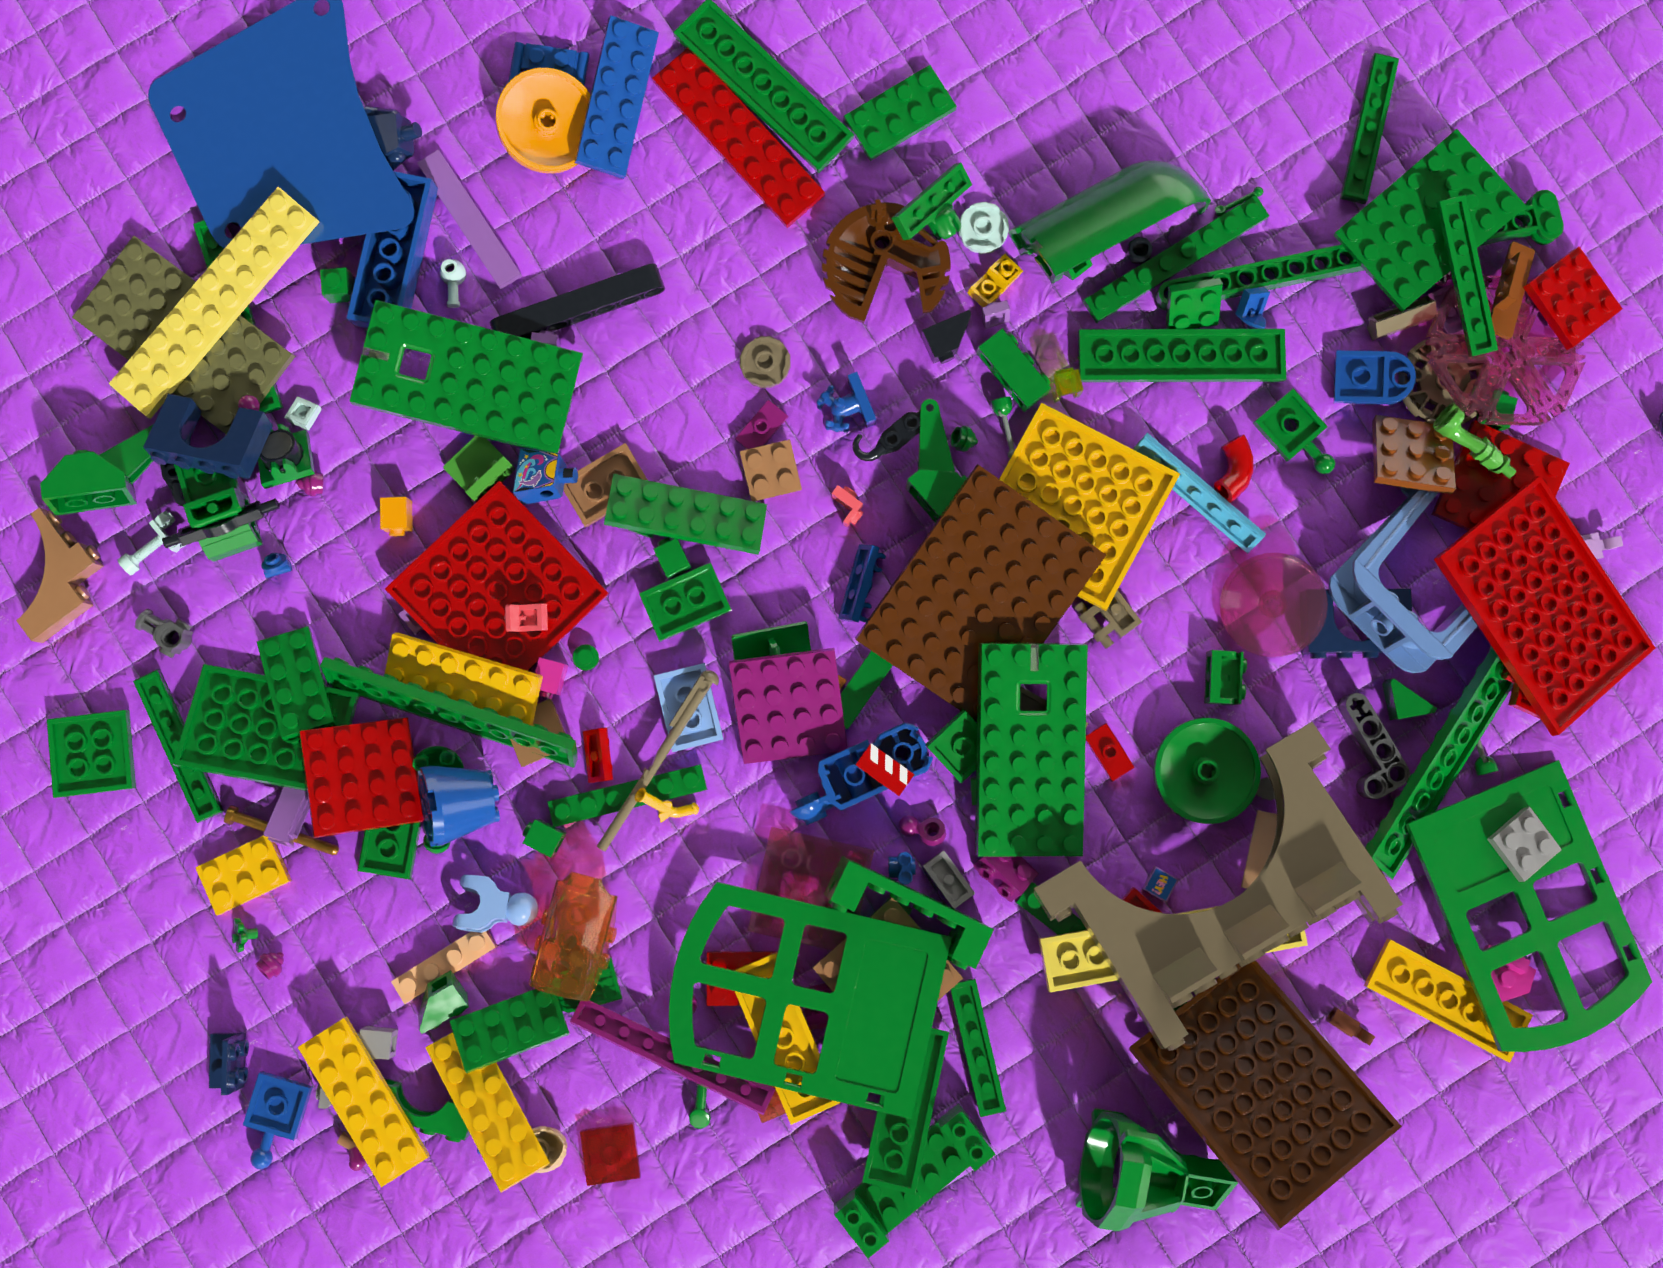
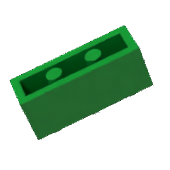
(1014, 369)

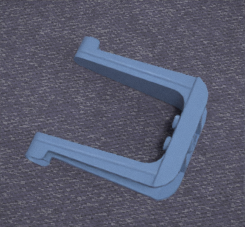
(1378, 611)

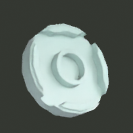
(983, 228)

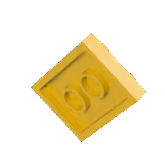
(243, 874)

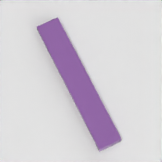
(470, 220)

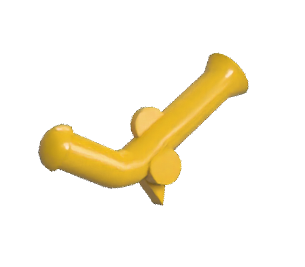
(665, 808)

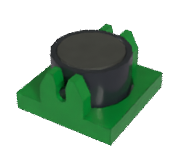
(285, 457)

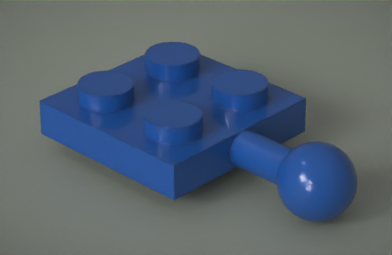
(277, 1110)

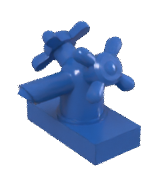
(847, 405)

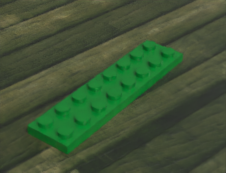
(764, 85)
(1182, 355)

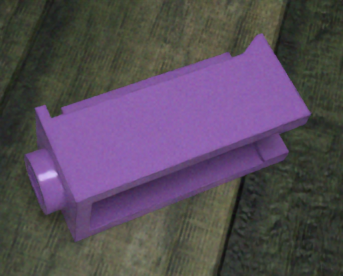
(288, 817)

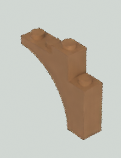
(59, 595)

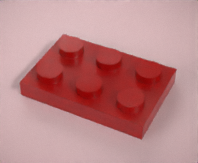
(730, 960)

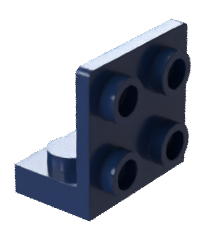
(228, 1061)

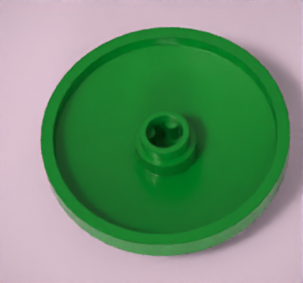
(1207, 770)

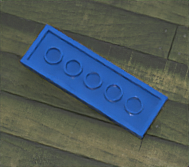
(616, 97)

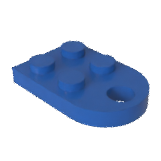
(1369, 377)

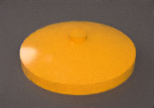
(542, 119)

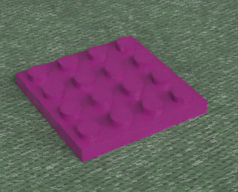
(788, 705)

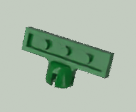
(935, 206)

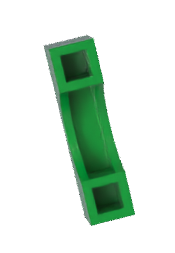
(442, 1121)

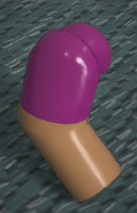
(355, 1157)

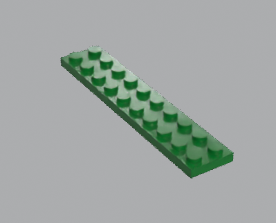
(453, 713)
(1440, 763)

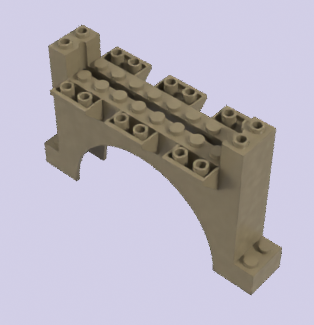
(1307, 877)

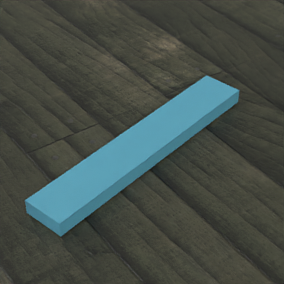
(1204, 497)

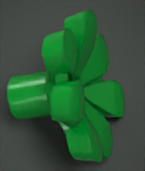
(242, 934)

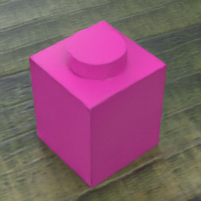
(553, 677)

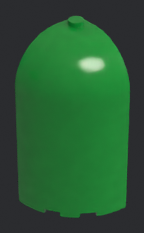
(1107, 215)

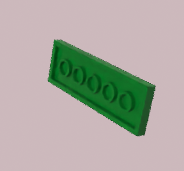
(685, 514)
(900, 1142)

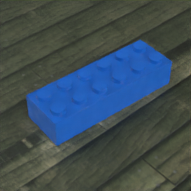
(394, 257)

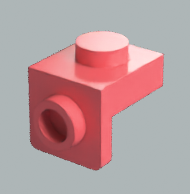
(847, 498)
(526, 617)

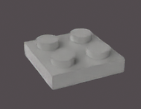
(1524, 844)

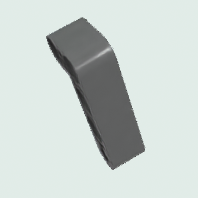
(1369, 743)

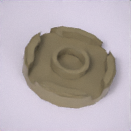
(765, 362)

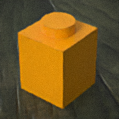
(396, 515)

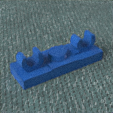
(860, 583)

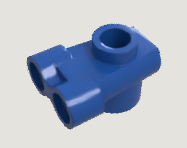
(902, 867)

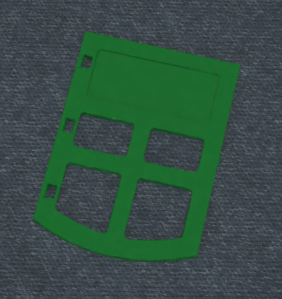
(1470, 872)
(875, 1014)

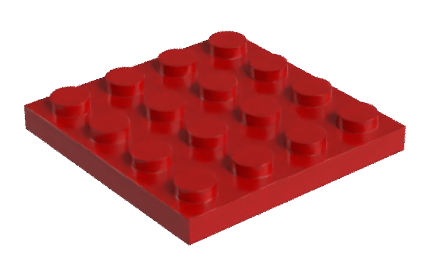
(1482, 491)
(360, 777)

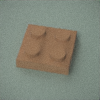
(770, 470)

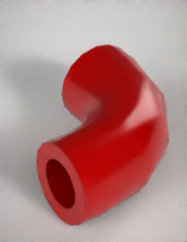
(1238, 471)

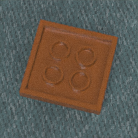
(1412, 455)

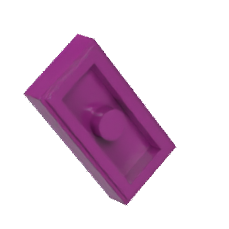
(762, 426)

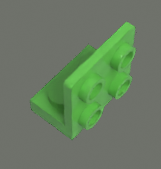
(478, 467)

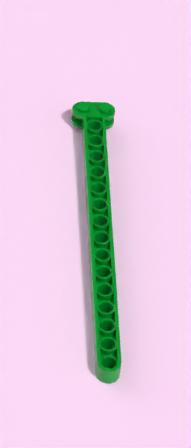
(1540, 221)

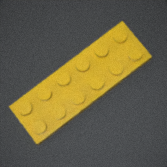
(464, 676)
(1437, 996)
(794, 1048)
(364, 1101)
(489, 1115)

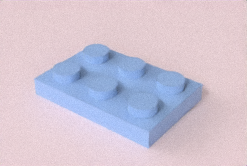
(704, 724)

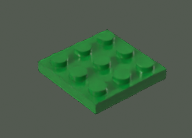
(91, 753)

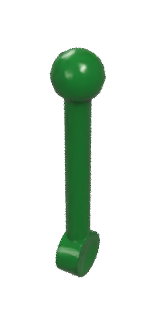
(1220, 210)

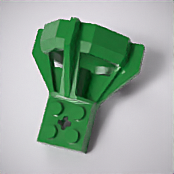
(1150, 1175)

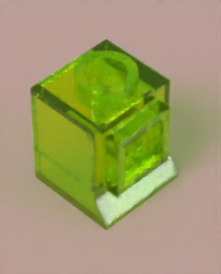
(1065, 382)

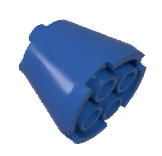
(456, 802)

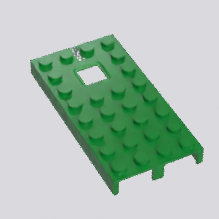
(474, 381)
(1030, 760)

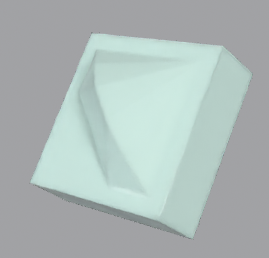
(303, 413)

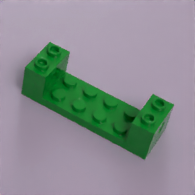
(967, 933)
(950, 1149)

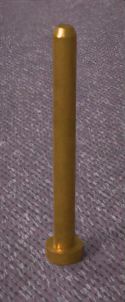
(232, 815)

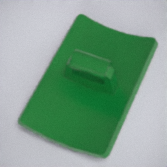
(771, 641)

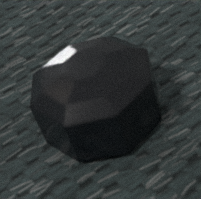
(1139, 250)

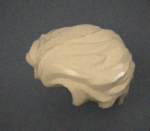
(553, 1145)

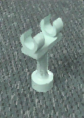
(130, 563)

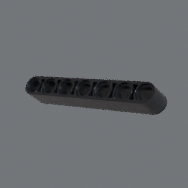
(582, 303)

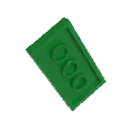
(900, 112)
(295, 682)
(508, 1028)

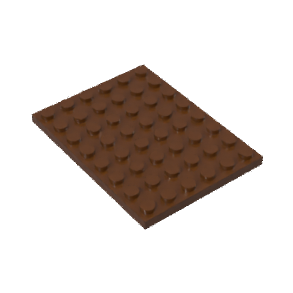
(981, 575)
(1267, 1093)

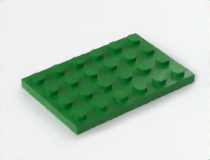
(1401, 232)
(236, 730)

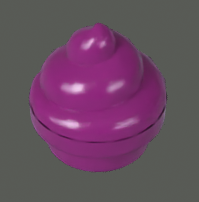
(311, 484)
(270, 964)

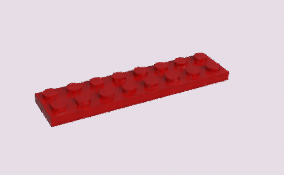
(738, 137)

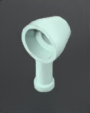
(453, 279)

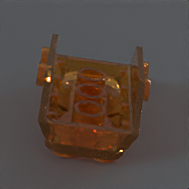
(574, 938)

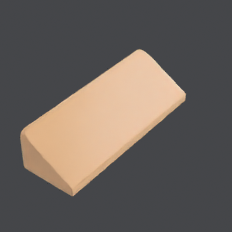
(1260, 846)

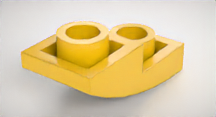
(995, 281)

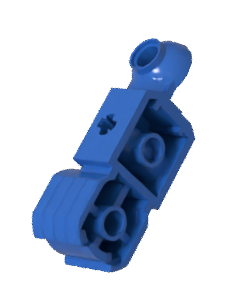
(848, 784)

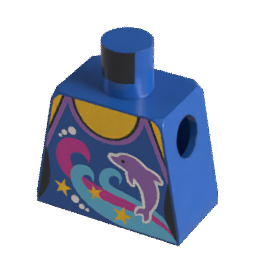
(541, 476)

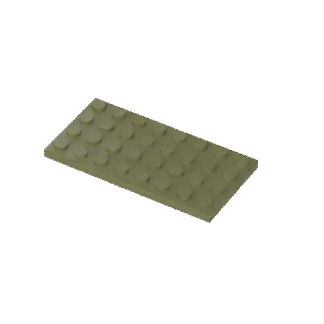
(138, 296)

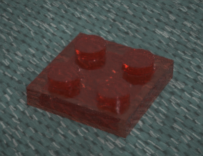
(610, 1153)

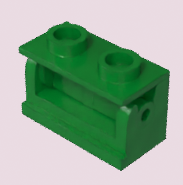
(1224, 677)

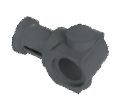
(163, 632)

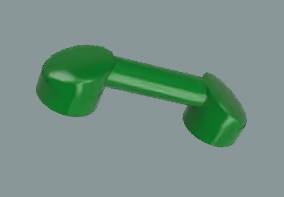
(700, 1116)

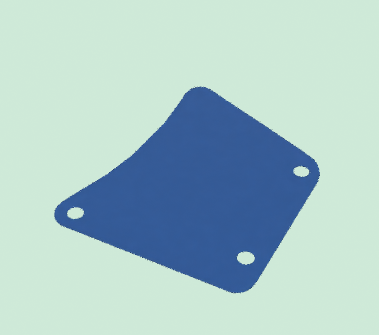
(284, 115)

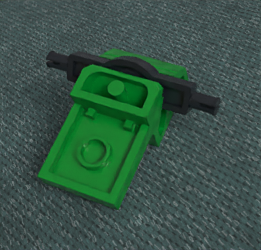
(218, 515)

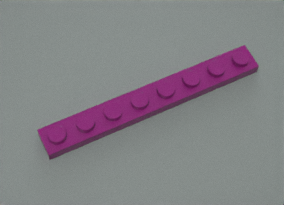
(658, 1050)

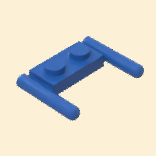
(533, 56)

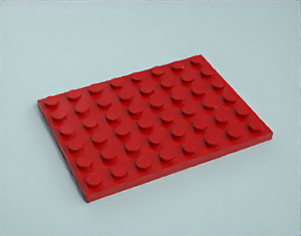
(1545, 605)

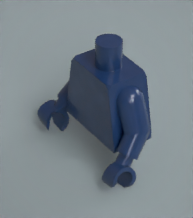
(393, 134)

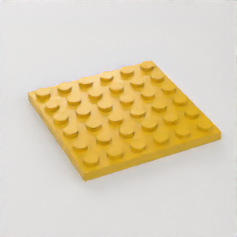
(1093, 489)

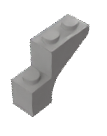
(380, 1044)

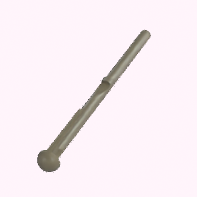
(678, 724)

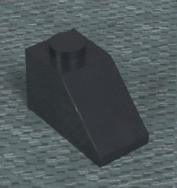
(945, 337)

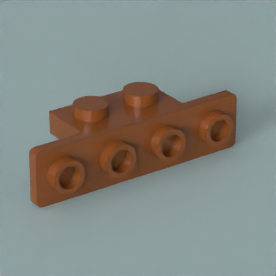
(1510, 289)

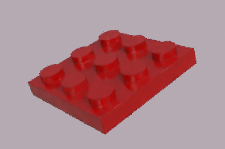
(1572, 298)

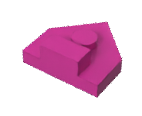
(1513, 978)

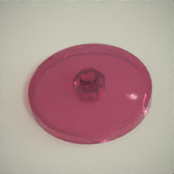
(1273, 605)

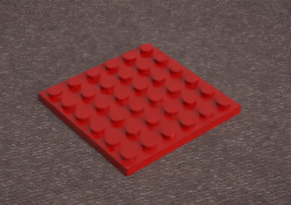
(489, 561)

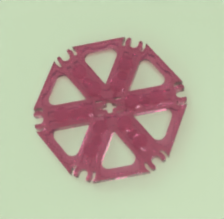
(1500, 367)

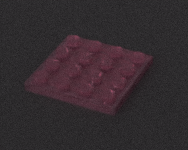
(800, 870)

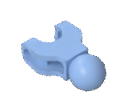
(494, 906)

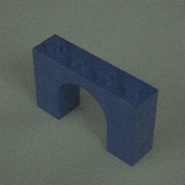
(231, 456)
(1334, 642)

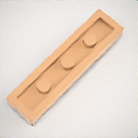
(452, 958)

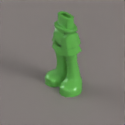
(1449, 425)

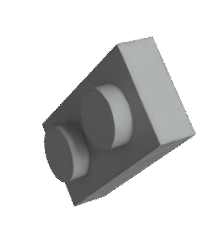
(948, 879)

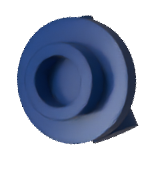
(275, 564)

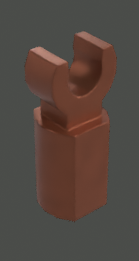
(1349, 1026)

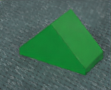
(1403, 702)

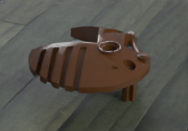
(857, 263)

